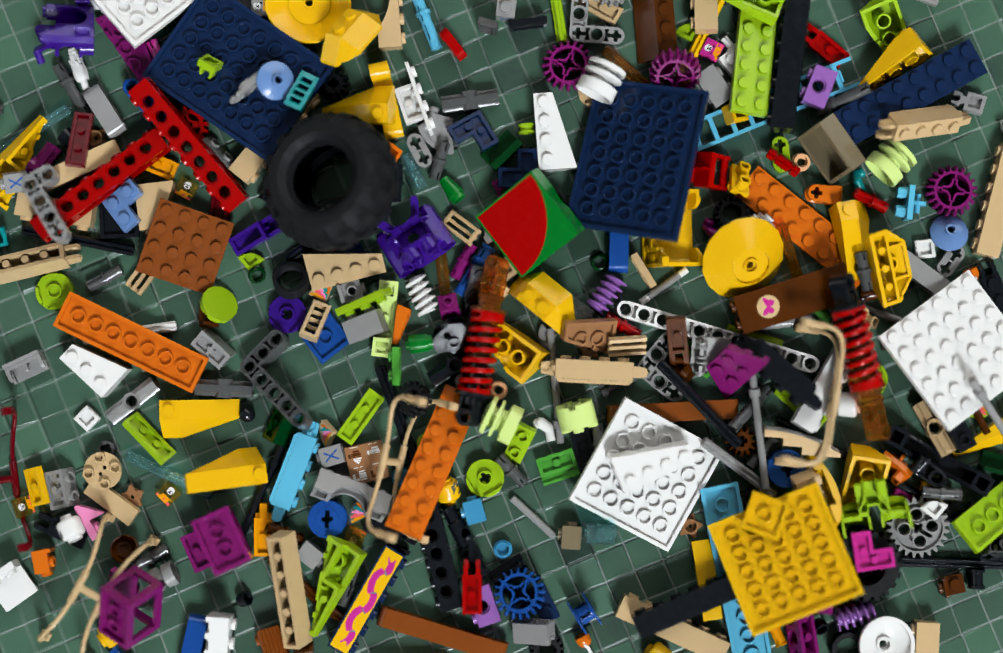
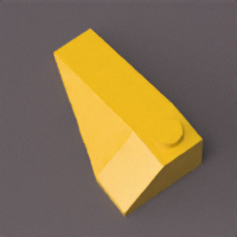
(851, 229)

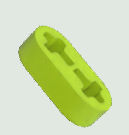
(784, 151)

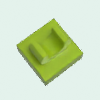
(209, 64)

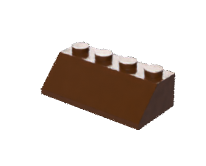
(654, 28)

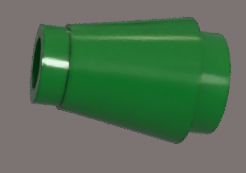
(452, 190)

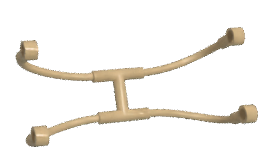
(818, 327)
(399, 463)
(45, 634)

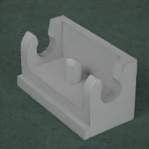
(213, 347)
(26, 366)
(533, 631)

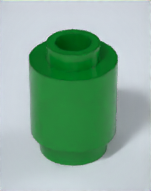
(419, 343)

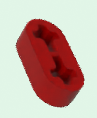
(452, 44)

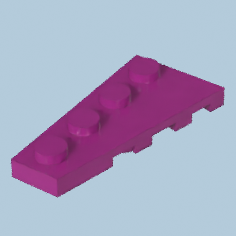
(136, 59)

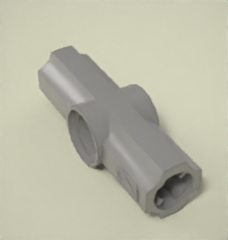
(123, 408)

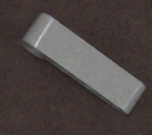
(48, 207)

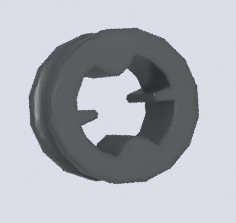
(105, 443)

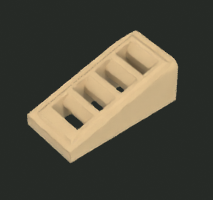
(309, 336)

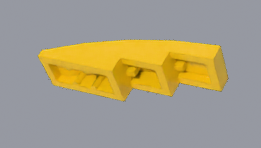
(705, 569)

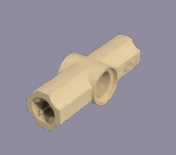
(940, 439)

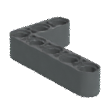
(271, 384)

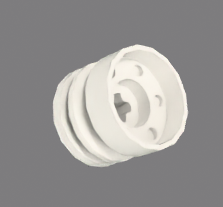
(602, 76)

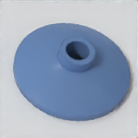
(266, 80)
(943, 238)

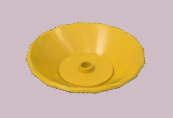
(305, 22)
(733, 248)

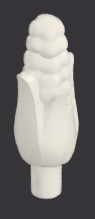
(78, 68)

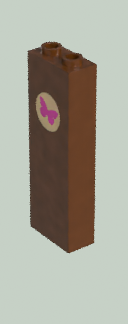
(784, 300)

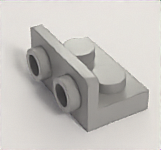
(62, 488)

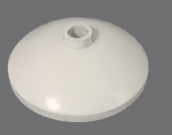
(894, 633)

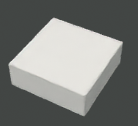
(924, 248)
(87, 418)

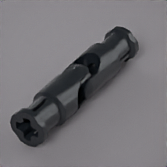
(458, 528)

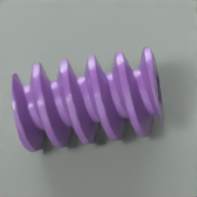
(605, 293)
(854, 614)

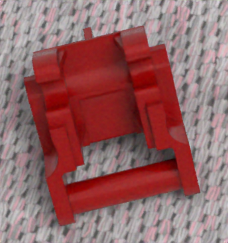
(704, 171)

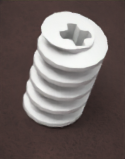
(421, 294)

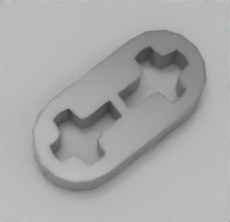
(415, 153)
(953, 264)

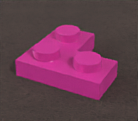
(868, 558)

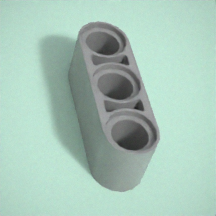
(105, 111)

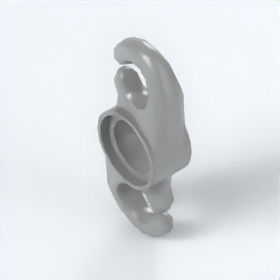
(245, 89)

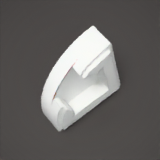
(934, 508)

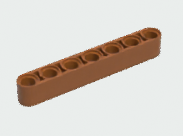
(684, 410)
(438, 632)

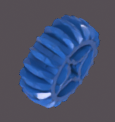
(514, 601)

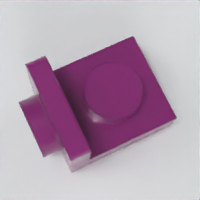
(448, 305)

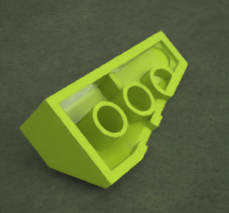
(883, 21)

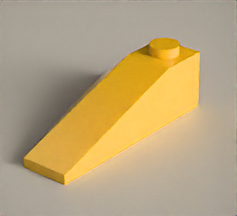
(902, 53)
(372, 105)
(519, 353)
(189, 417)
(861, 463)
(234, 470)

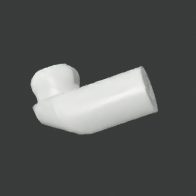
(545, 426)

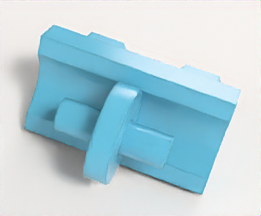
(908, 194)

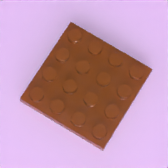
(184, 246)

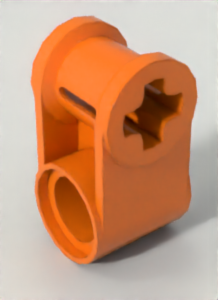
(827, 194)

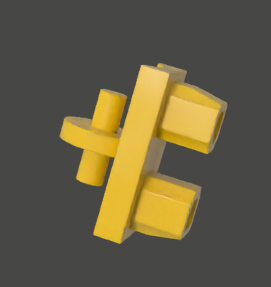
(739, 179)

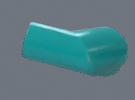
(857, 181)

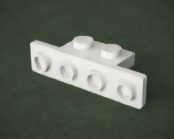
(411, 102)

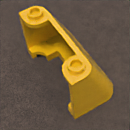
(672, 254)

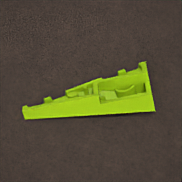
(761, 9)
(339, 568)

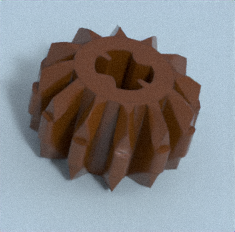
(745, 445)

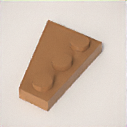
(589, 332)

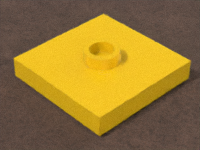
(765, 515)

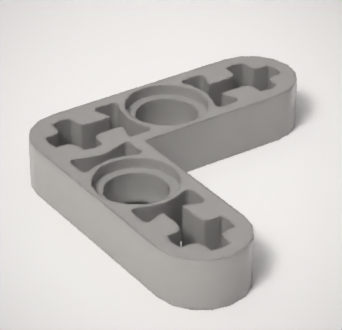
(582, 24)
(654, 372)

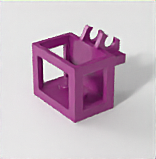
(217, 542)
(119, 606)

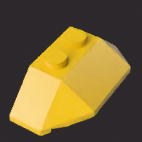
(349, 36)
(889, 266)
(544, 299)

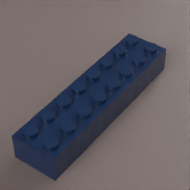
(912, 90)

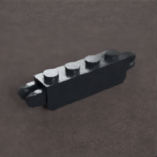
(782, 373)

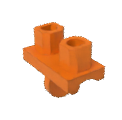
(898, 468)

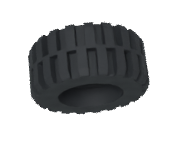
(883, 578)

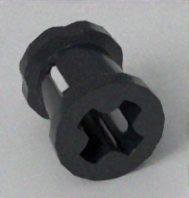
(976, 579)

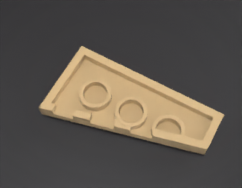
(335, 269)

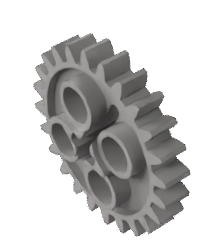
(905, 539)

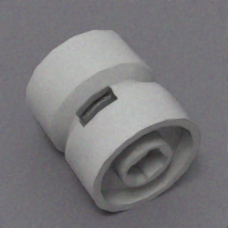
(166, 574)

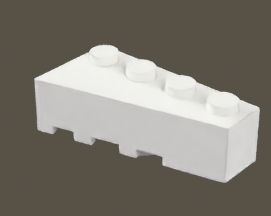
(551, 139)

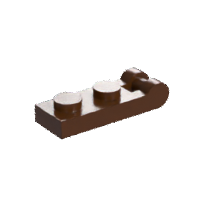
(677, 340)

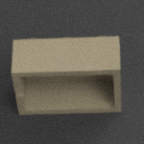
(831, 149)

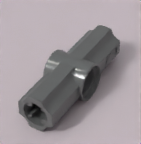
(470, 101)
(224, 388)

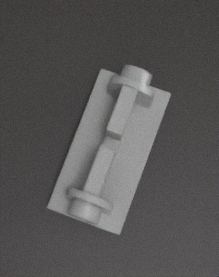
(224, 156)

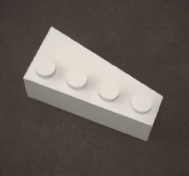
(648, 464)

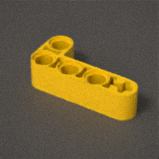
(381, 76)

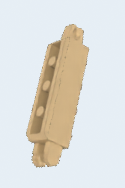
(922, 123)
(37, 261)
(593, 371)

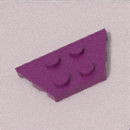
(734, 368)

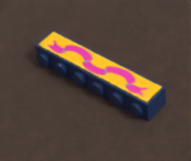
(367, 599)

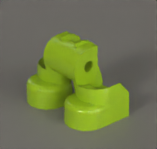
(873, 494)

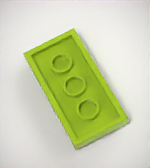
(982, 520)

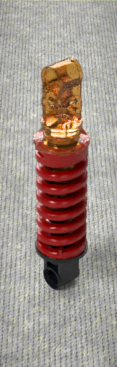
(486, 320)
(866, 378)

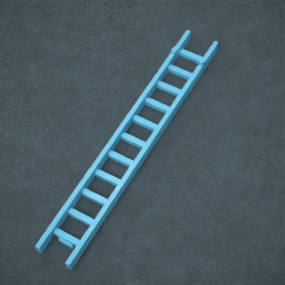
(839, 81)

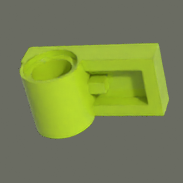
(520, 442)

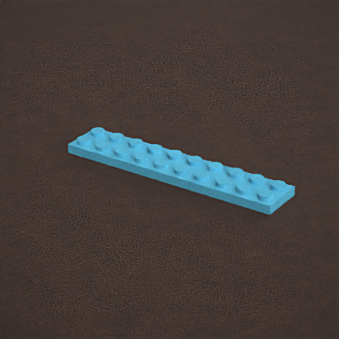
(720, 503)

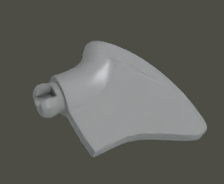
(440, 133)

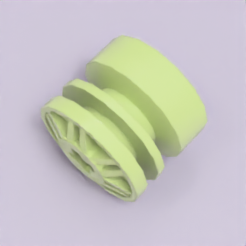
(890, 161)
(501, 420)

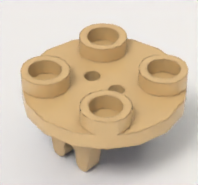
(95, 465)

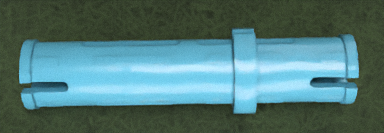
(423, 14)

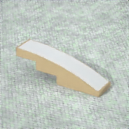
(808, 444)

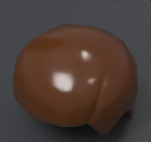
(123, 547)

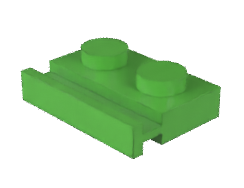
(395, 374)
(557, 466)

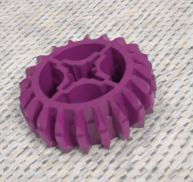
(559, 63)
(666, 64)
(967, 192)

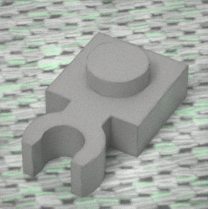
(972, 103)

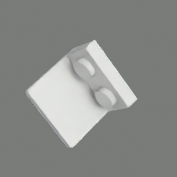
(15, 585)

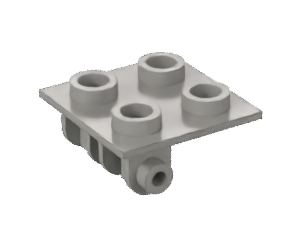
(704, 350)

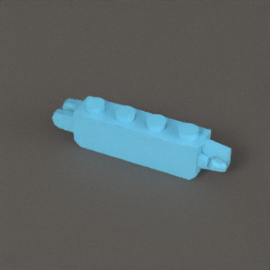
(293, 471)

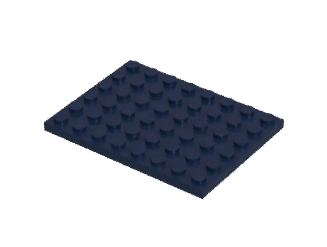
(243, 44)
(639, 160)

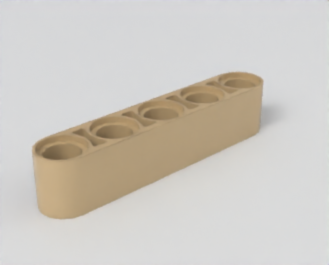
(96, 157)

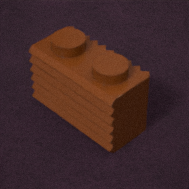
(270, 639)

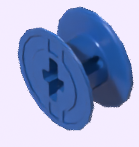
(775, 473)
(319, 525)
(584, 613)

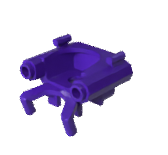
(72, 29)
(432, 242)

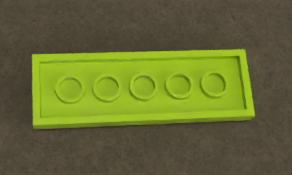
(752, 66)

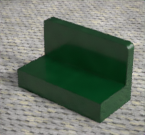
(503, 151)
(279, 429)
(991, 462)

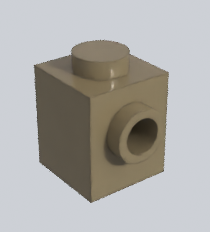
(570, 535)

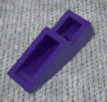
(254, 235)

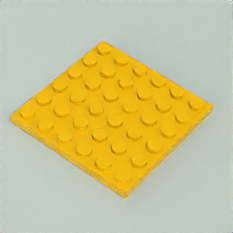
(791, 575)

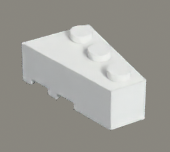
(94, 369)
(220, 632)

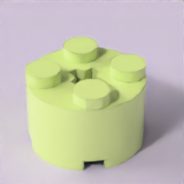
(576, 416)

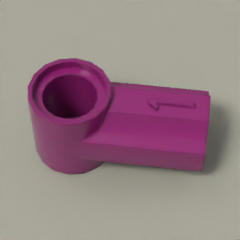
(46, 156)

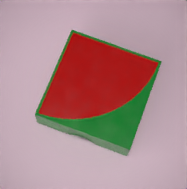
(529, 222)

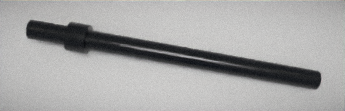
(273, 464)

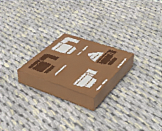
(364, 461)

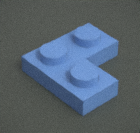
(120, 204)

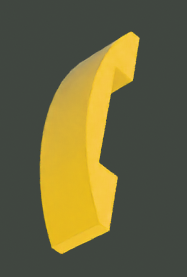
(830, 489)

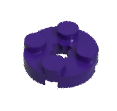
(276, 314)

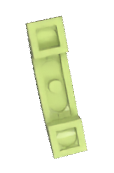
(383, 342)

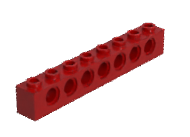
(186, 133)
(111, 183)

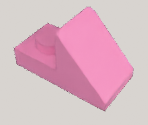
(87, 515)

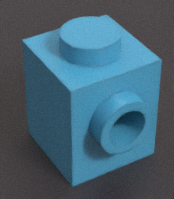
(473, 510)

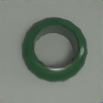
(254, 269)
(599, 269)

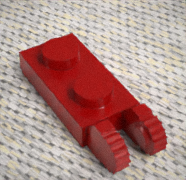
(825, 46)
(472, 589)

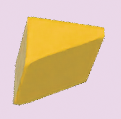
(733, 118)

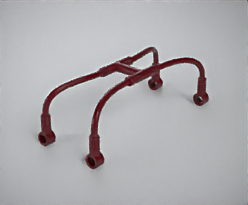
(13, 477)

